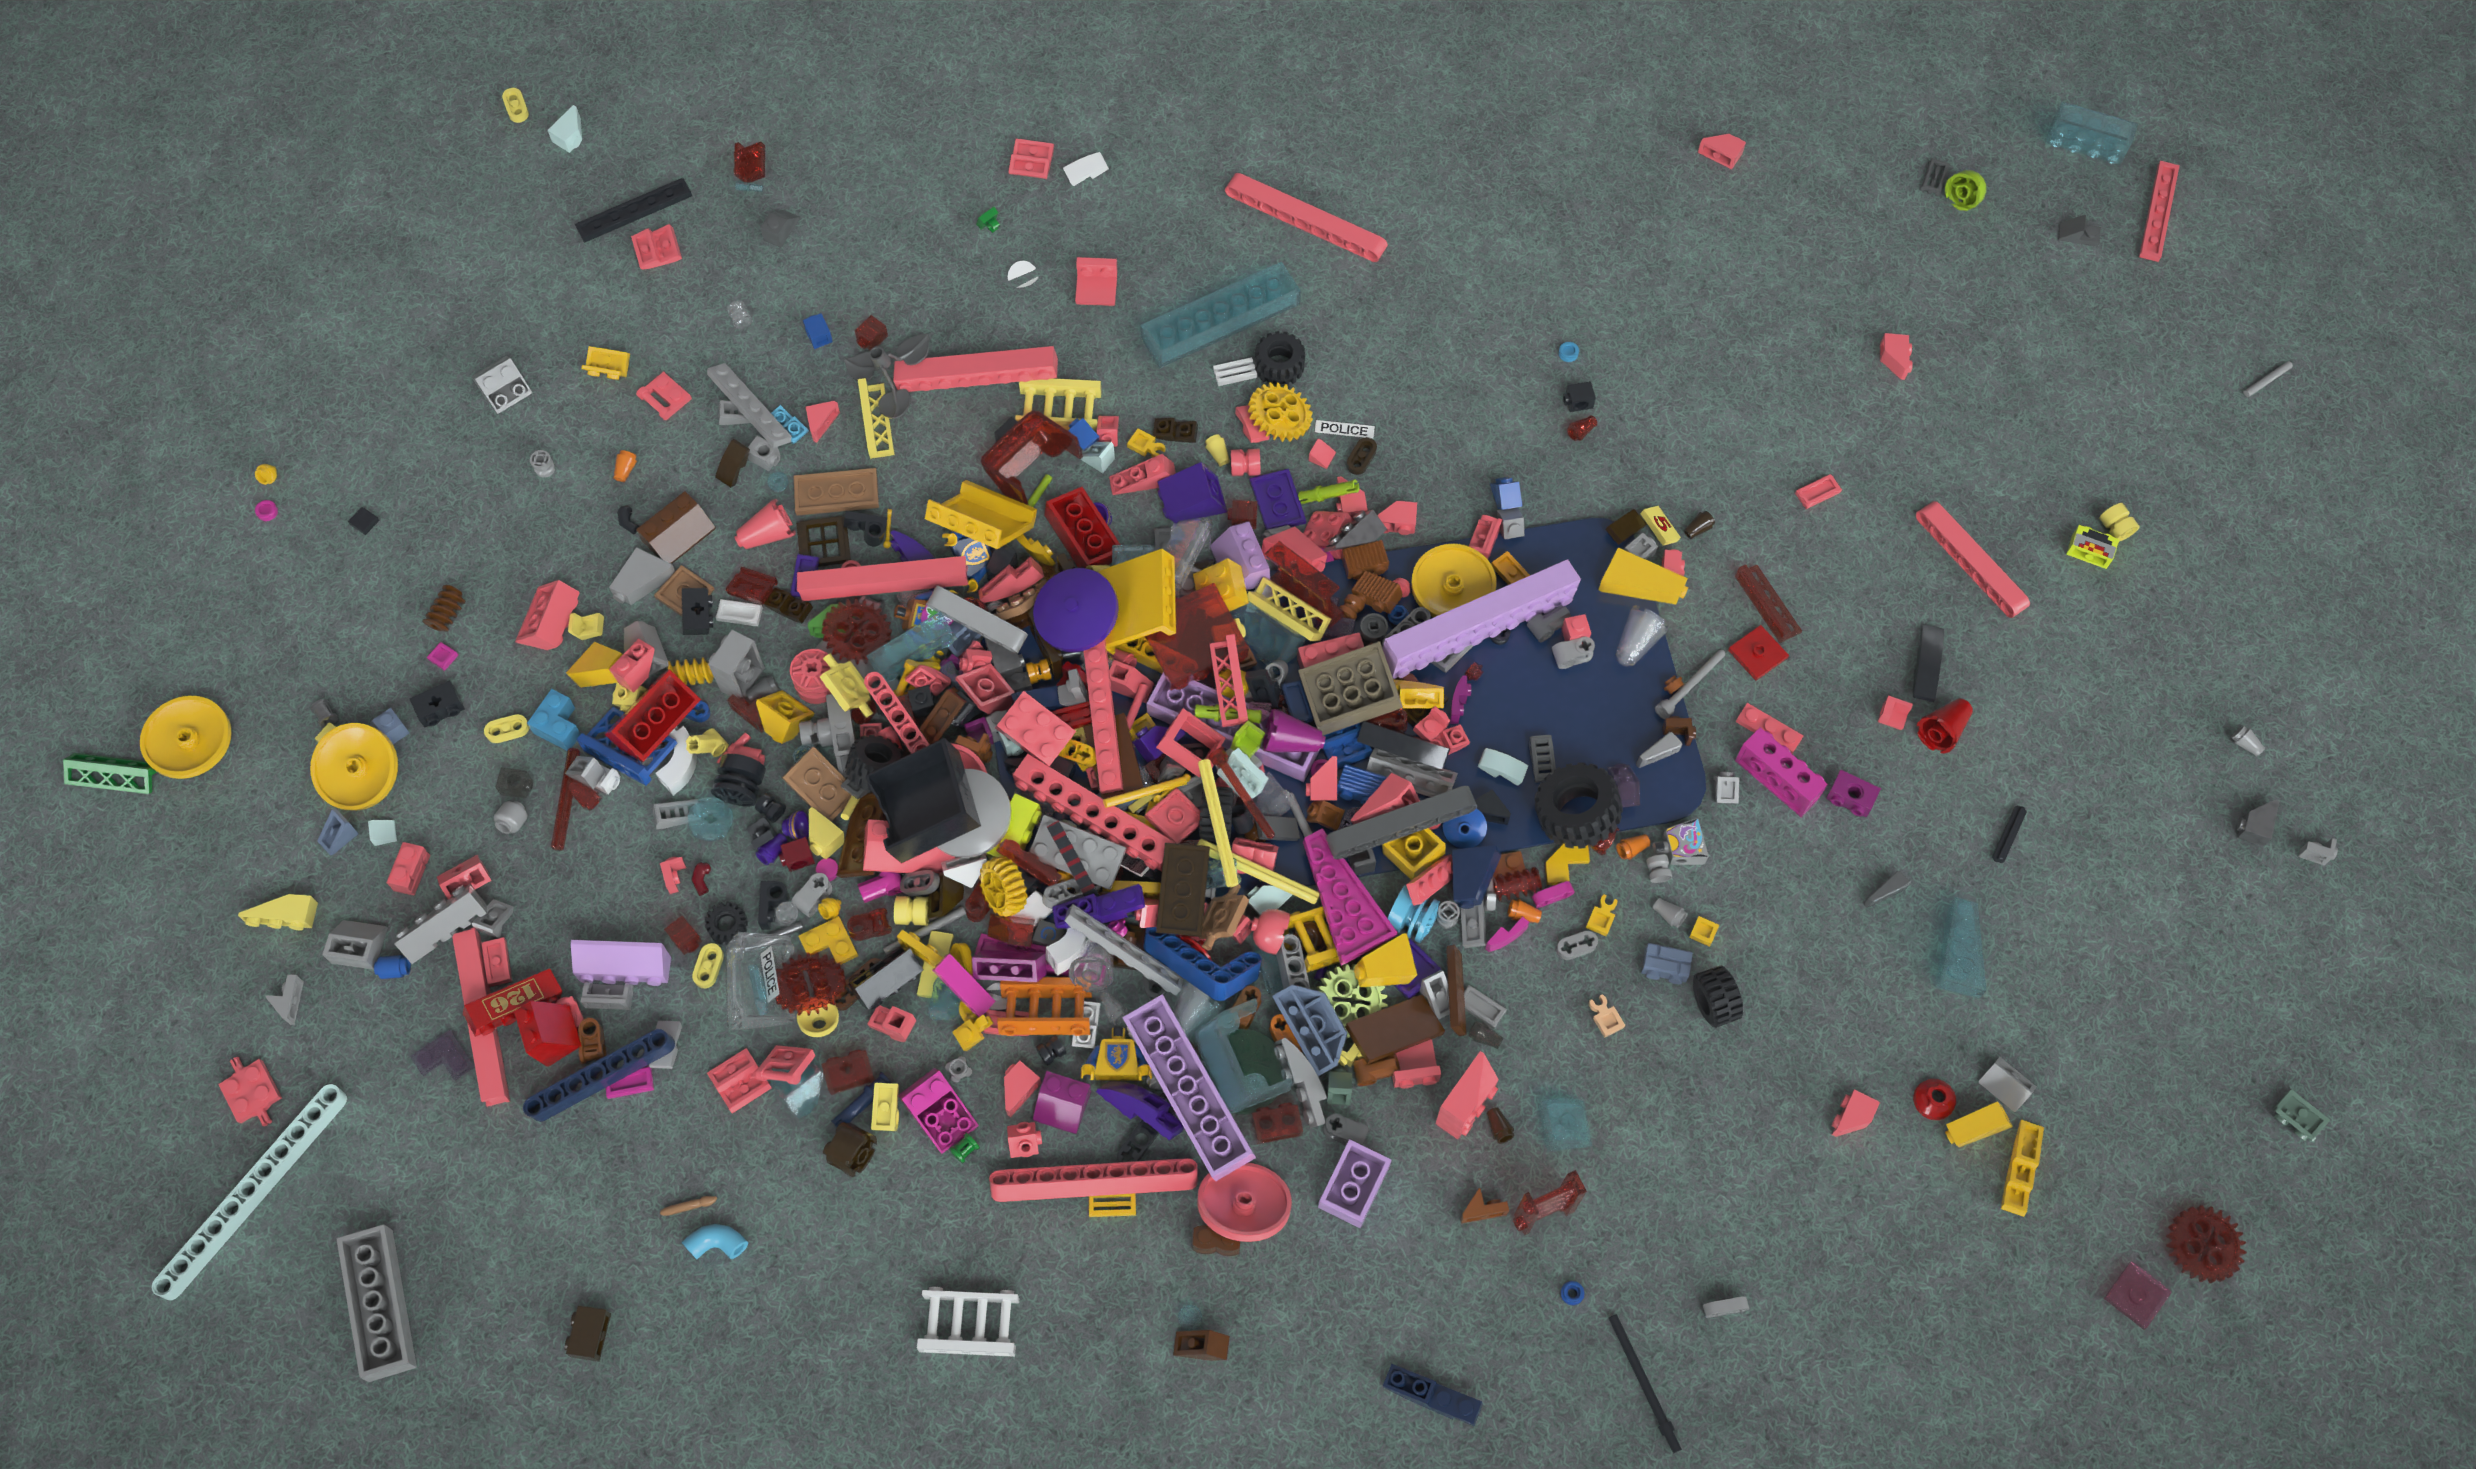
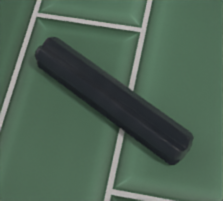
(2009, 834)

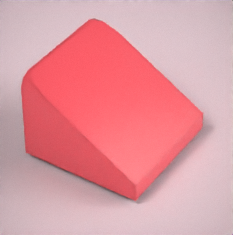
(1321, 454)

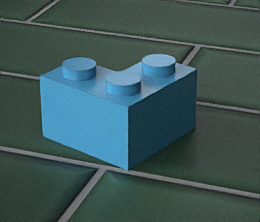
(551, 721)

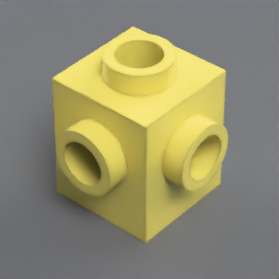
(625, 698)

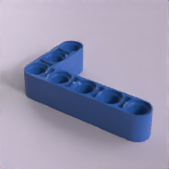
(1200, 971)

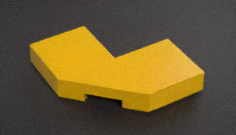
(1557, 865)

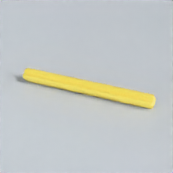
(1218, 823)
(1267, 875)

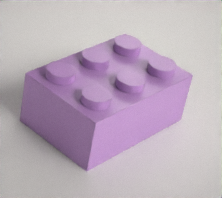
(1354, 1183)

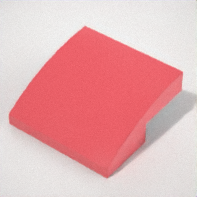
(1031, 158)
(656, 247)
(737, 1080)

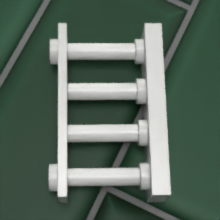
(978, 1345)

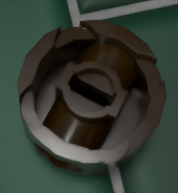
(850, 1149)

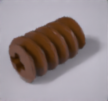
(443, 608)

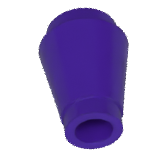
(770, 850)

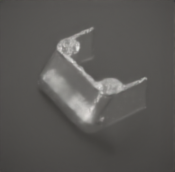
(1185, 544)

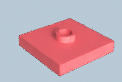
(1175, 816)

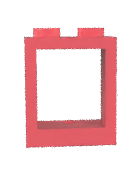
(1196, 729)

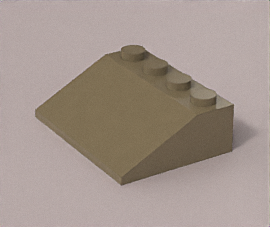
(1350, 688)

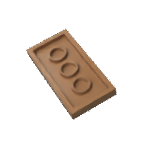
(836, 491)

